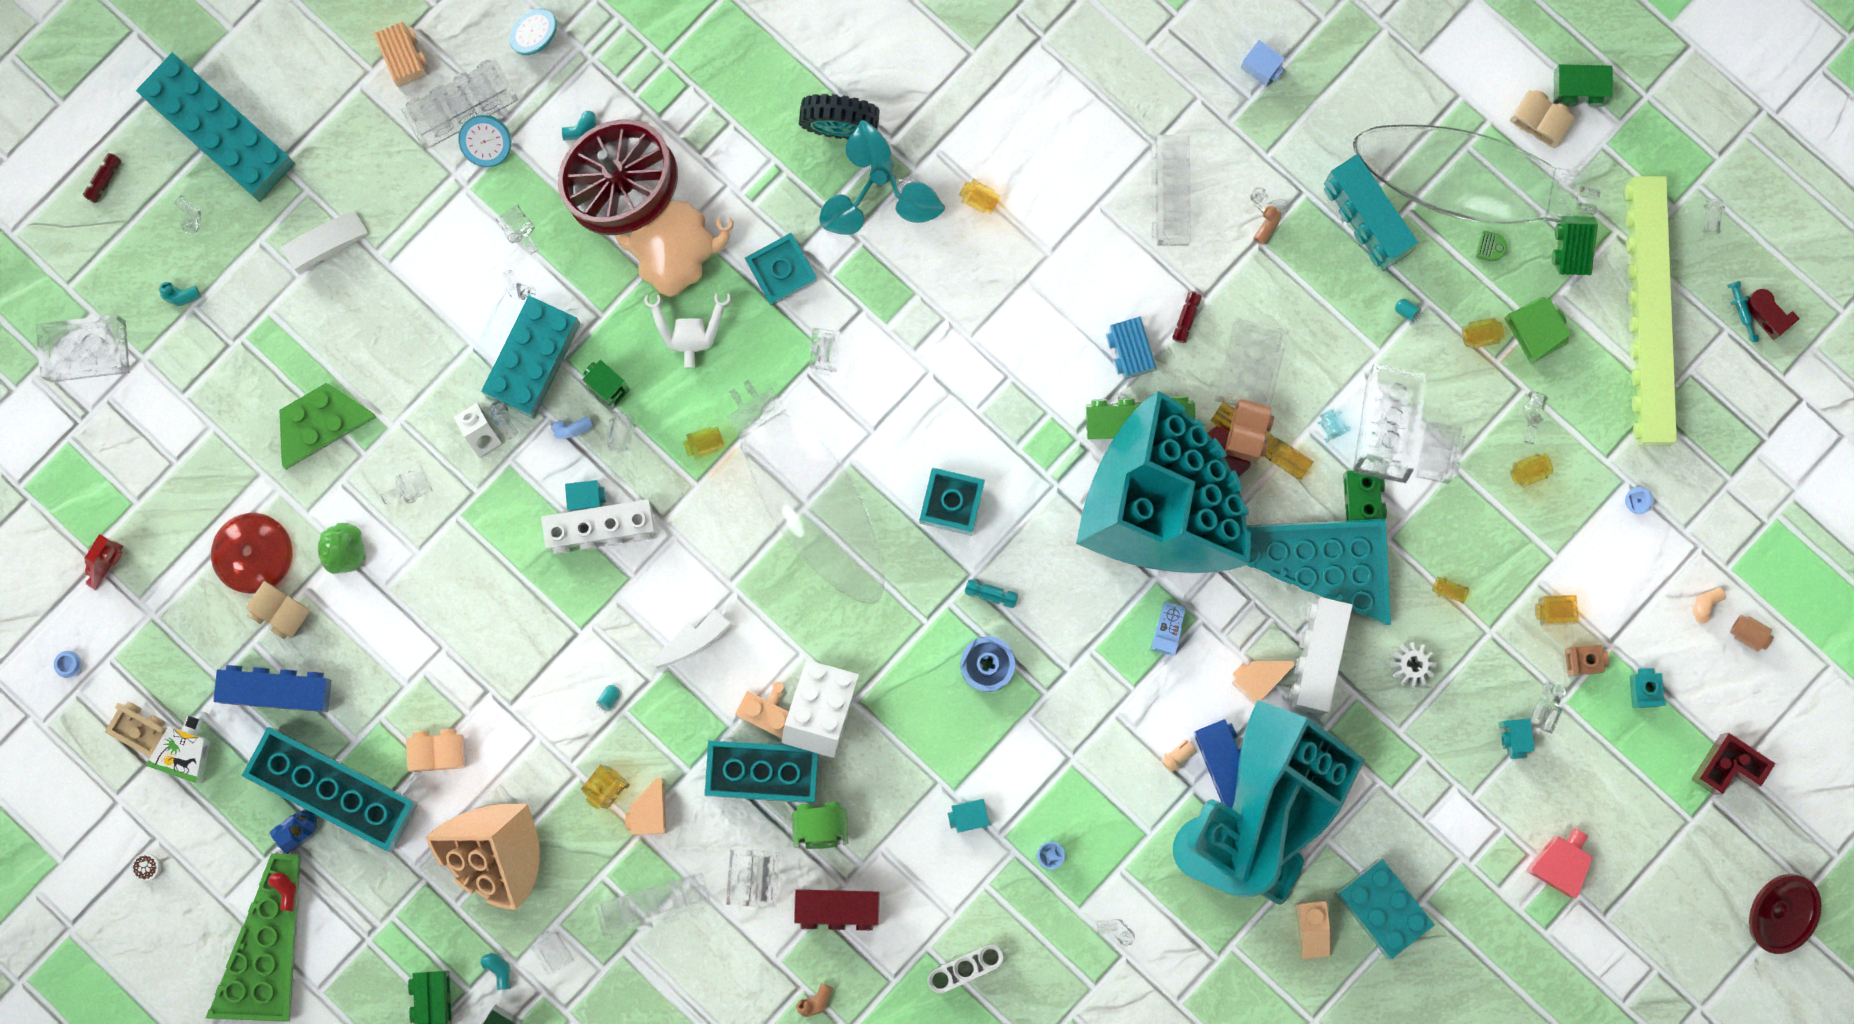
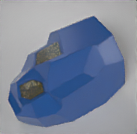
(294, 831)

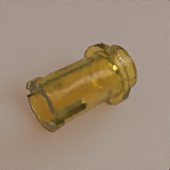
(1450, 589)

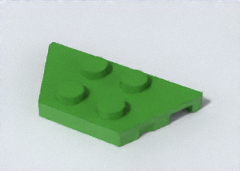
(317, 422)

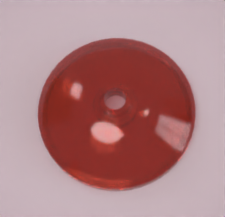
(269, 555)

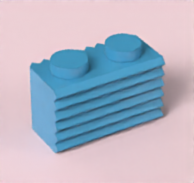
(1131, 348)

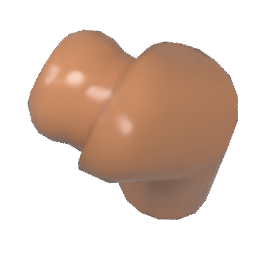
(1272, 218)
(817, 1004)

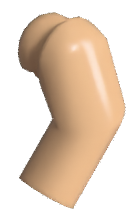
(1704, 604)

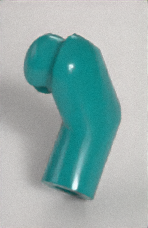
(585, 123)
(176, 296)
(499, 967)

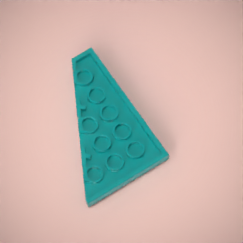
(1329, 559)

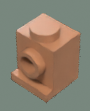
(1577, 663)

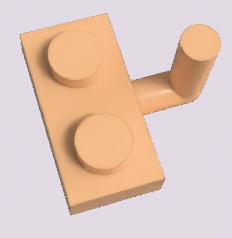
(764, 712)

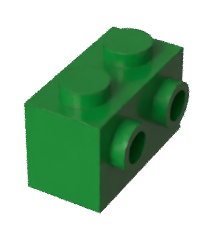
(1363, 496)

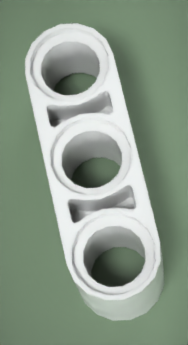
(979, 968)

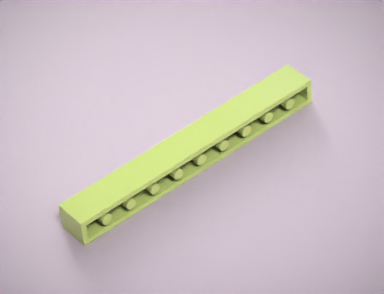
(1651, 311)

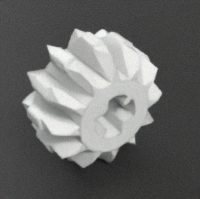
(1418, 657)

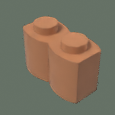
(1248, 431)

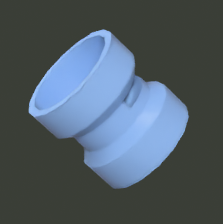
(1054, 855)

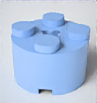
(973, 671)

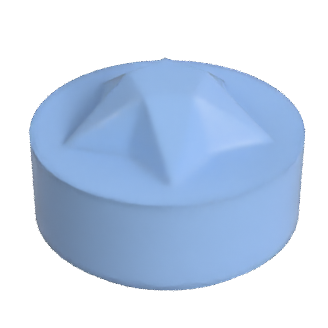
(1639, 500)

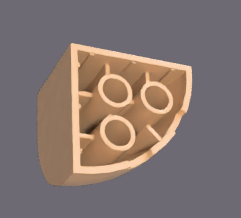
(490, 852)

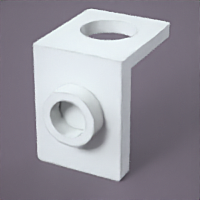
(473, 426)

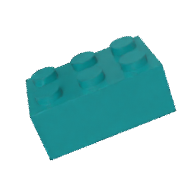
(1384, 909)

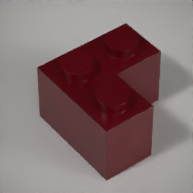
(1728, 759)

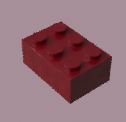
(837, 909)

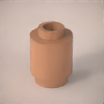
(1752, 633)

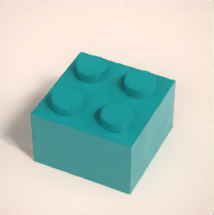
(951, 501)

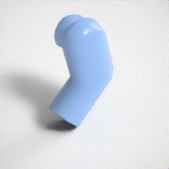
(562, 431)

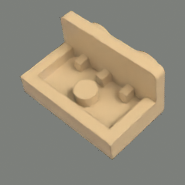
(135, 728)

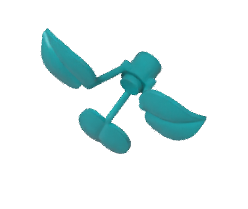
(865, 148)

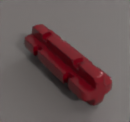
(102, 177)
(1187, 317)

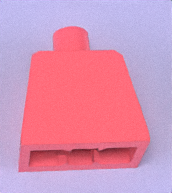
(1563, 863)

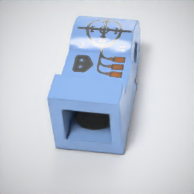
(1168, 629)

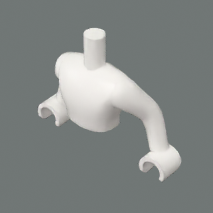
(688, 334)

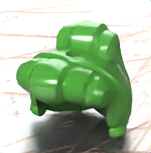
(341, 548)

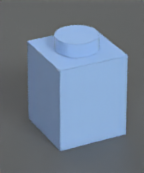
(1263, 63)

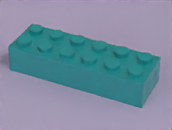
(215, 127)
(330, 789)

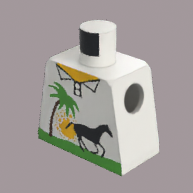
(182, 752)

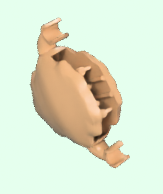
(674, 247)

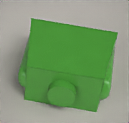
(1539, 328)

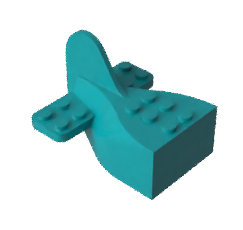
(1285, 796)

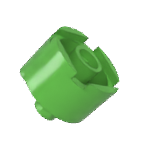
(820, 826)

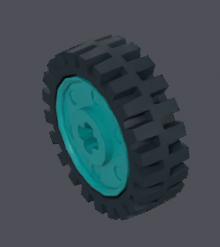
(836, 115)

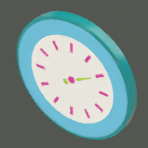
(533, 32)
(485, 140)

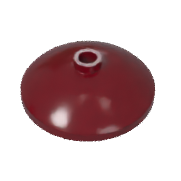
(1785, 913)

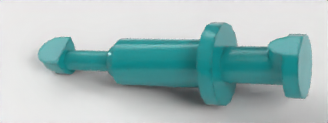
(1743, 309)

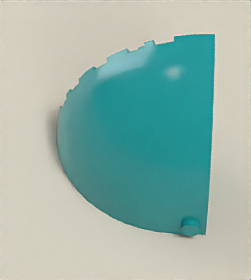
(1166, 496)

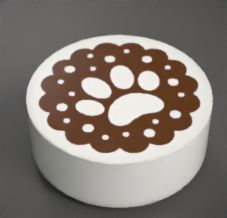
(145, 867)

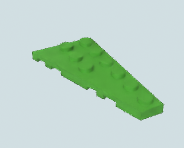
(262, 960)

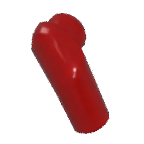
(286, 888)

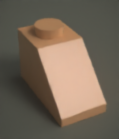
(1259, 677)
(648, 811)
(1313, 929)

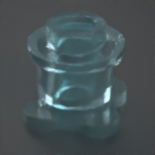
(1333, 425)

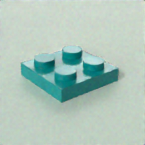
(781, 269)

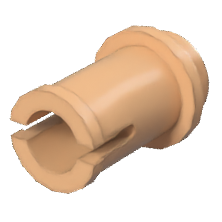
(1178, 756)

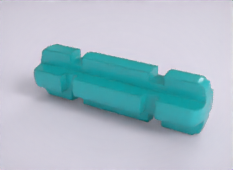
(991, 593)

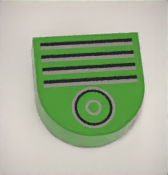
(1491, 246)

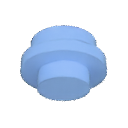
(67, 664)

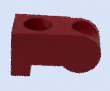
(1769, 314)

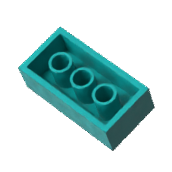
(1369, 212)
(531, 356)
(761, 772)

